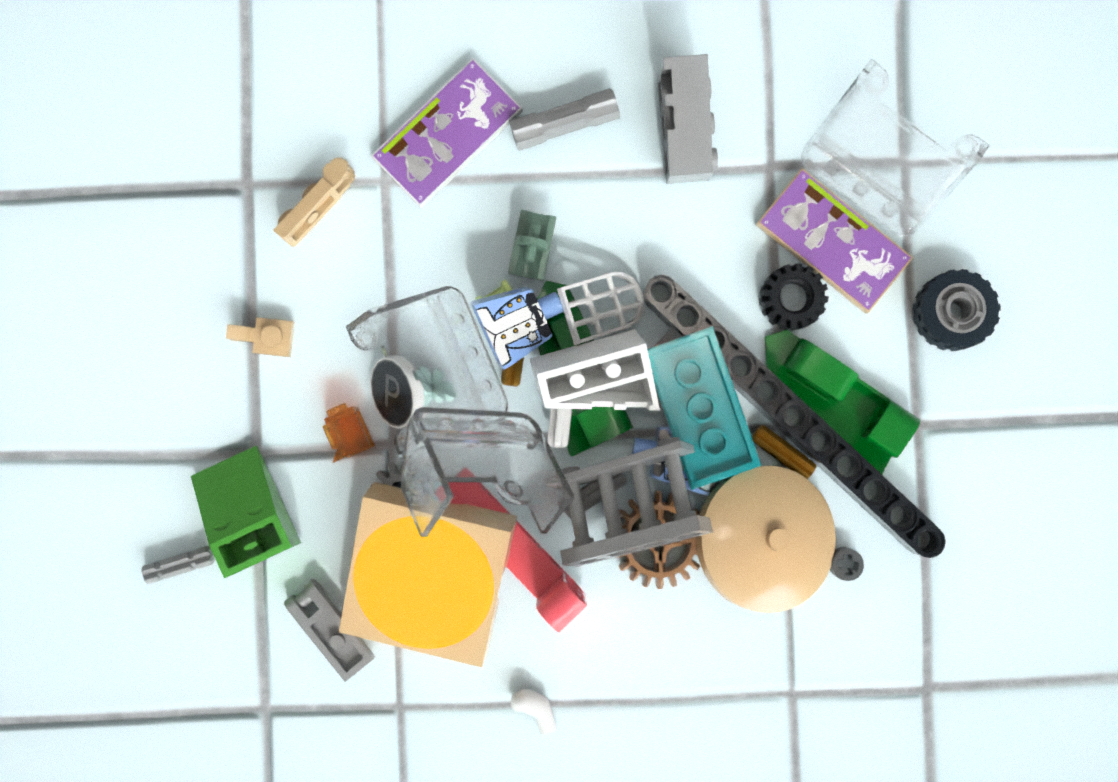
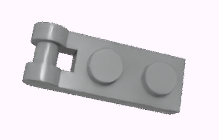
(343, 651)

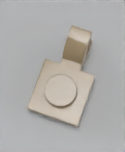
(268, 337)

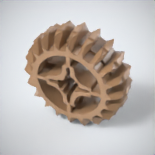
(659, 558)

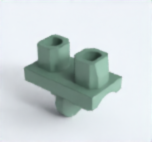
(532, 245)

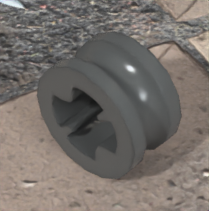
(852, 555)

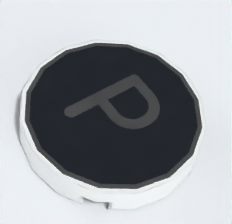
(396, 390)

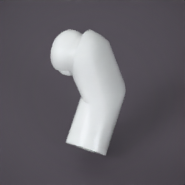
(537, 706)

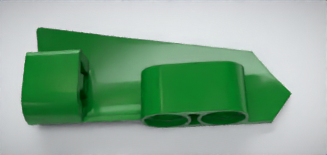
(846, 403)
(592, 425)

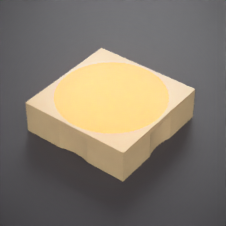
(427, 590)

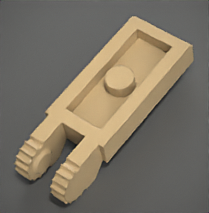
(315, 202)

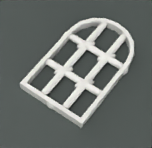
(595, 317)

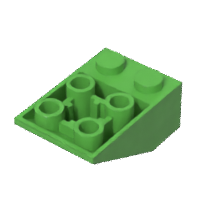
(242, 512)

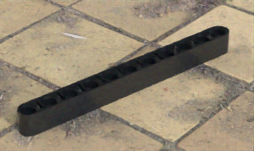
(835, 446)

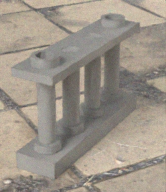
(651, 531)

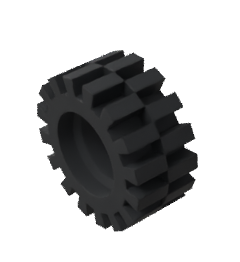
(814, 292)

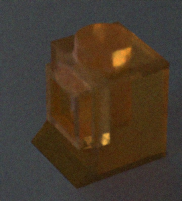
(347, 431)

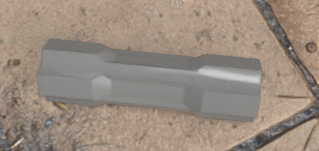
(564, 119)

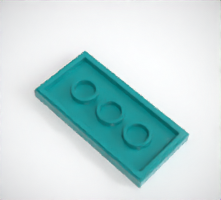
(702, 407)

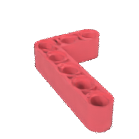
(556, 592)

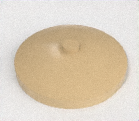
(767, 539)

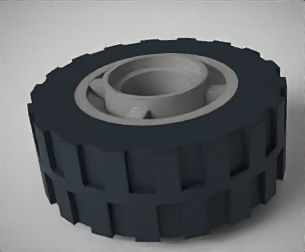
(977, 304)

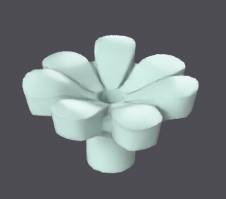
(434, 386)

